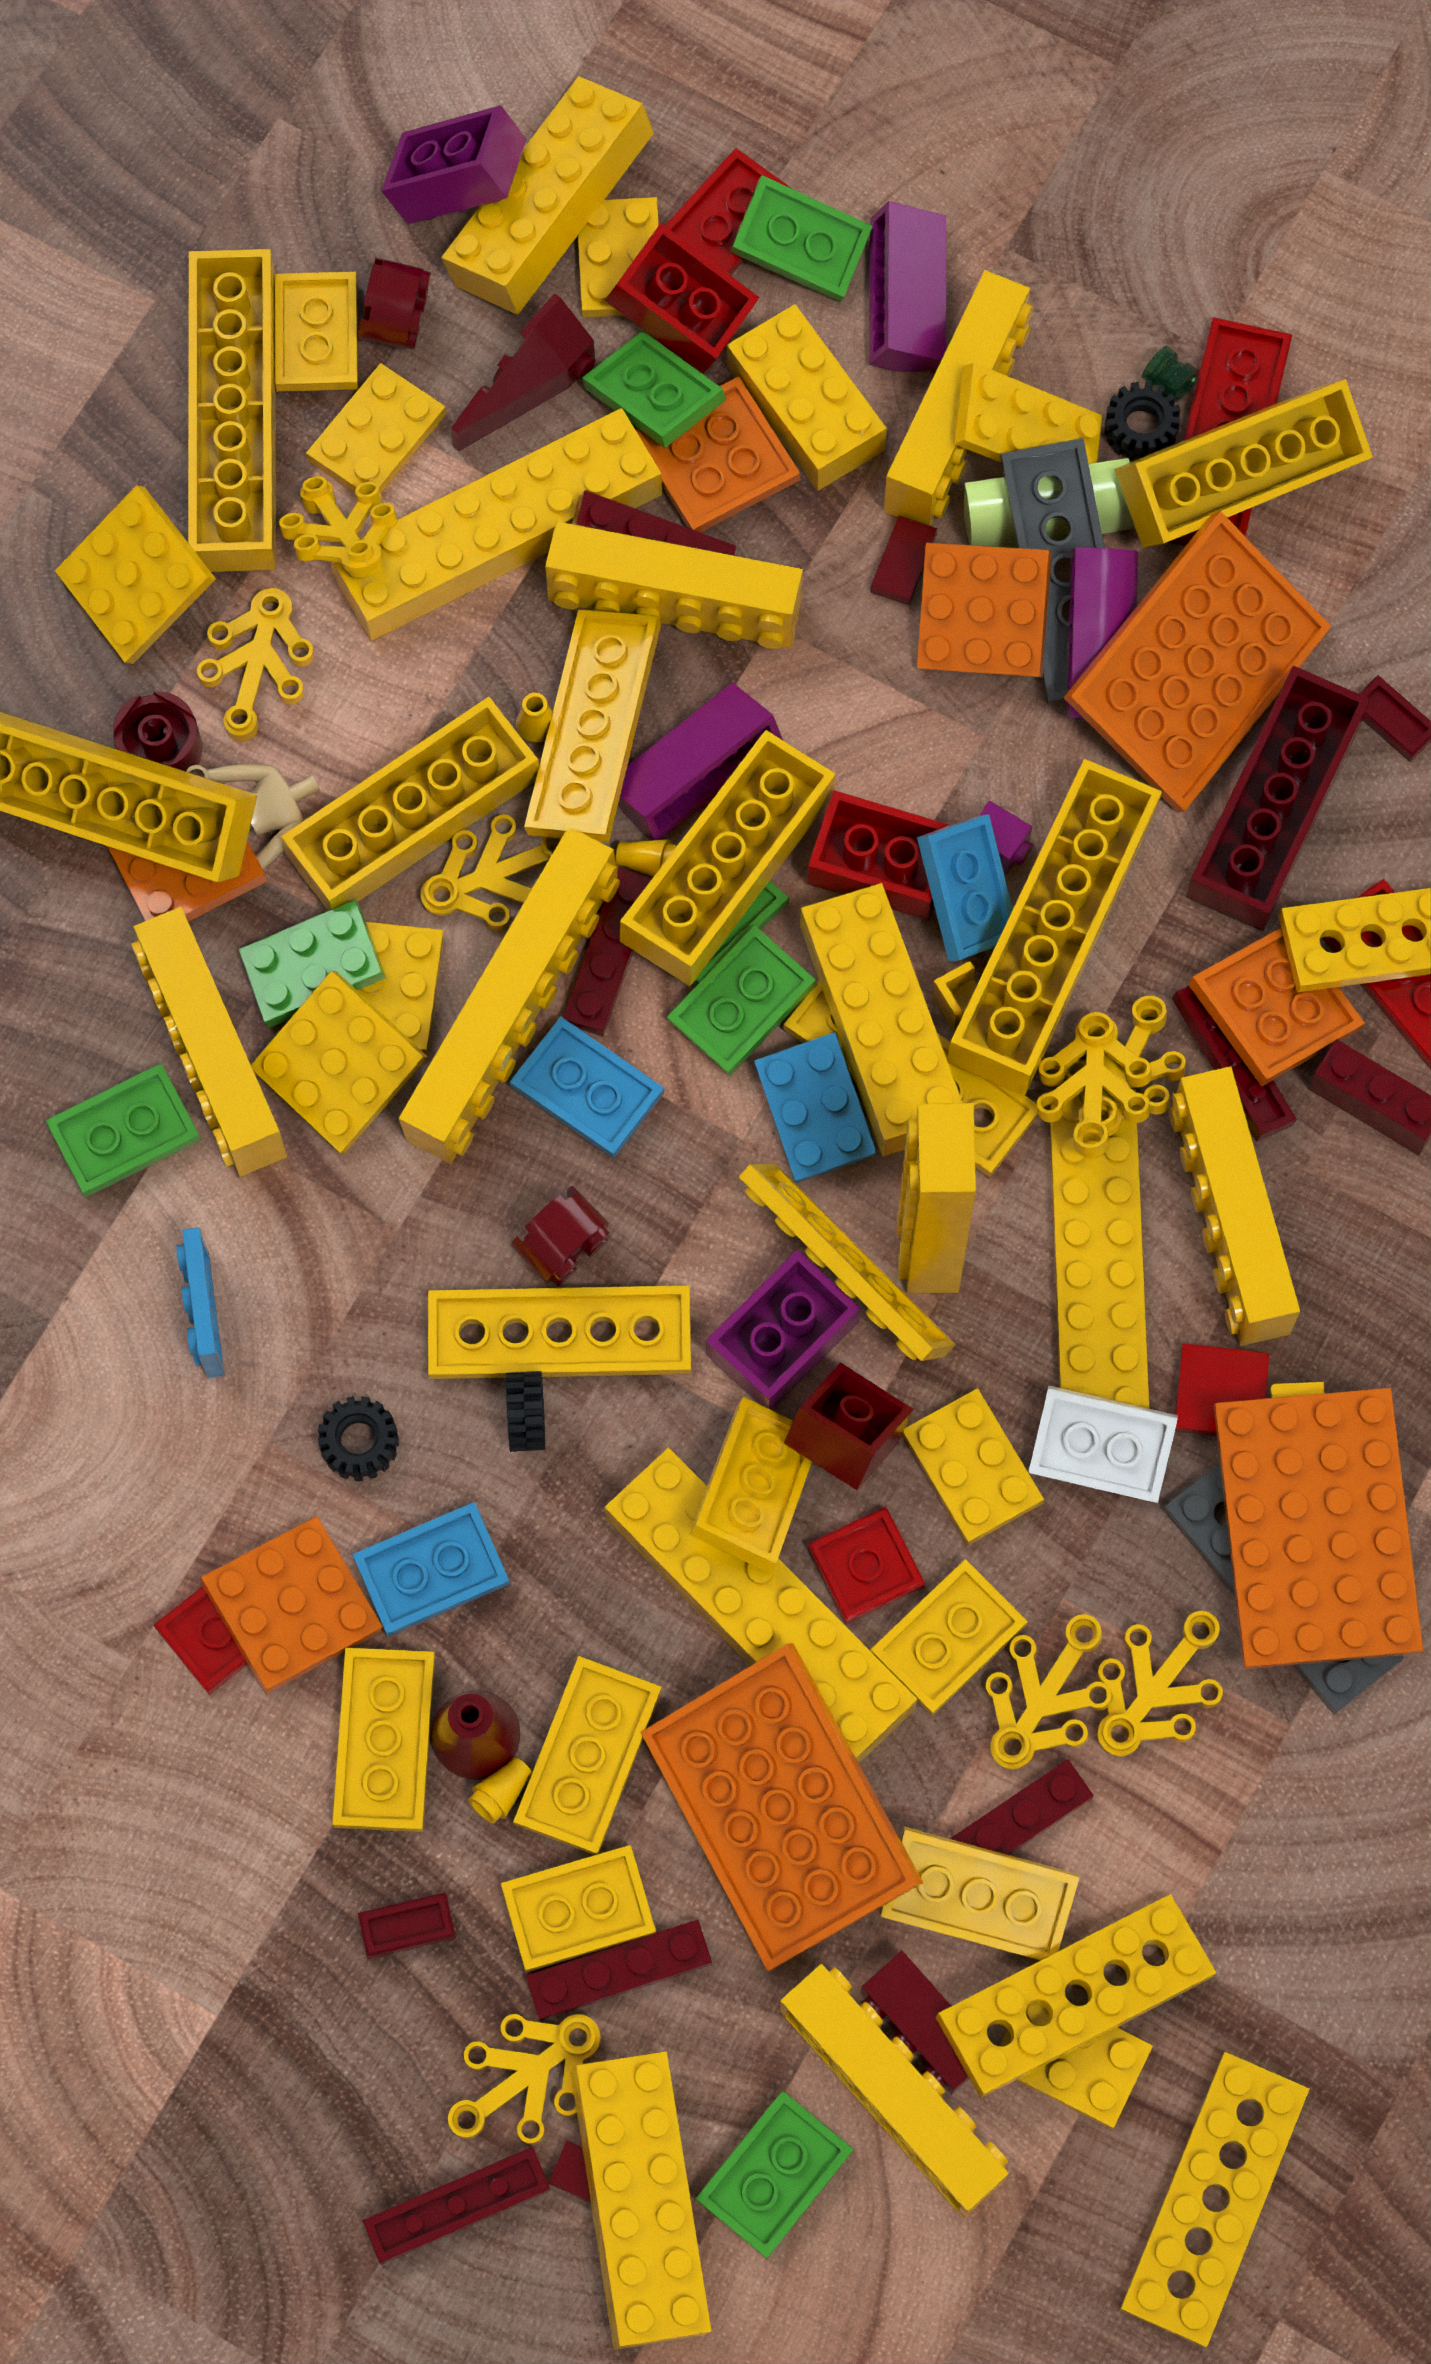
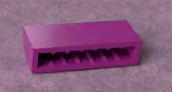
(907, 288)
(1100, 602)
(692, 761)

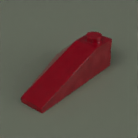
(547, 363)

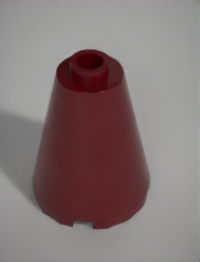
(475, 1734)

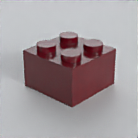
(848, 1426)

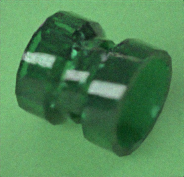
(1170, 373)

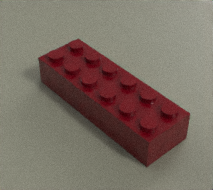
(1277, 798)

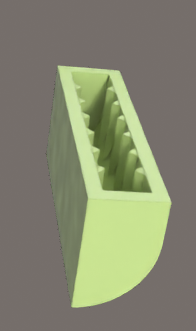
(989, 515)

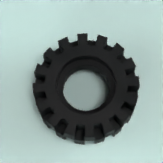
(1141, 400)
(525, 1411)
(358, 1464)

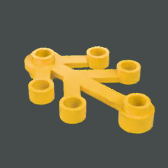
(358, 556)
(256, 655)
(489, 875)
(1094, 1078)
(1111, 1109)
(1154, 1690)
(1043, 1699)
(531, 2072)

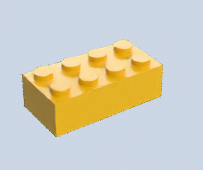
(807, 397)

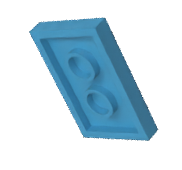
(966, 885)
(587, 1087)
(816, 1107)
(200, 1303)
(431, 1569)

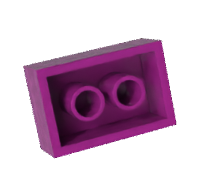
(454, 165)
(782, 1330)

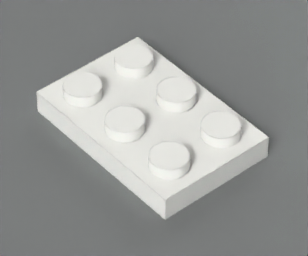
(1103, 1444)

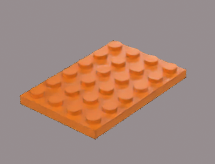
(1197, 661)
(1317, 1528)
(781, 1807)

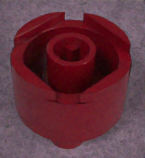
(394, 304)
(163, 720)
(561, 1236)

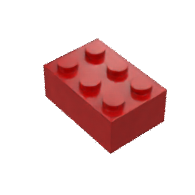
(682, 299)
(873, 845)

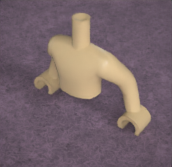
(275, 804)

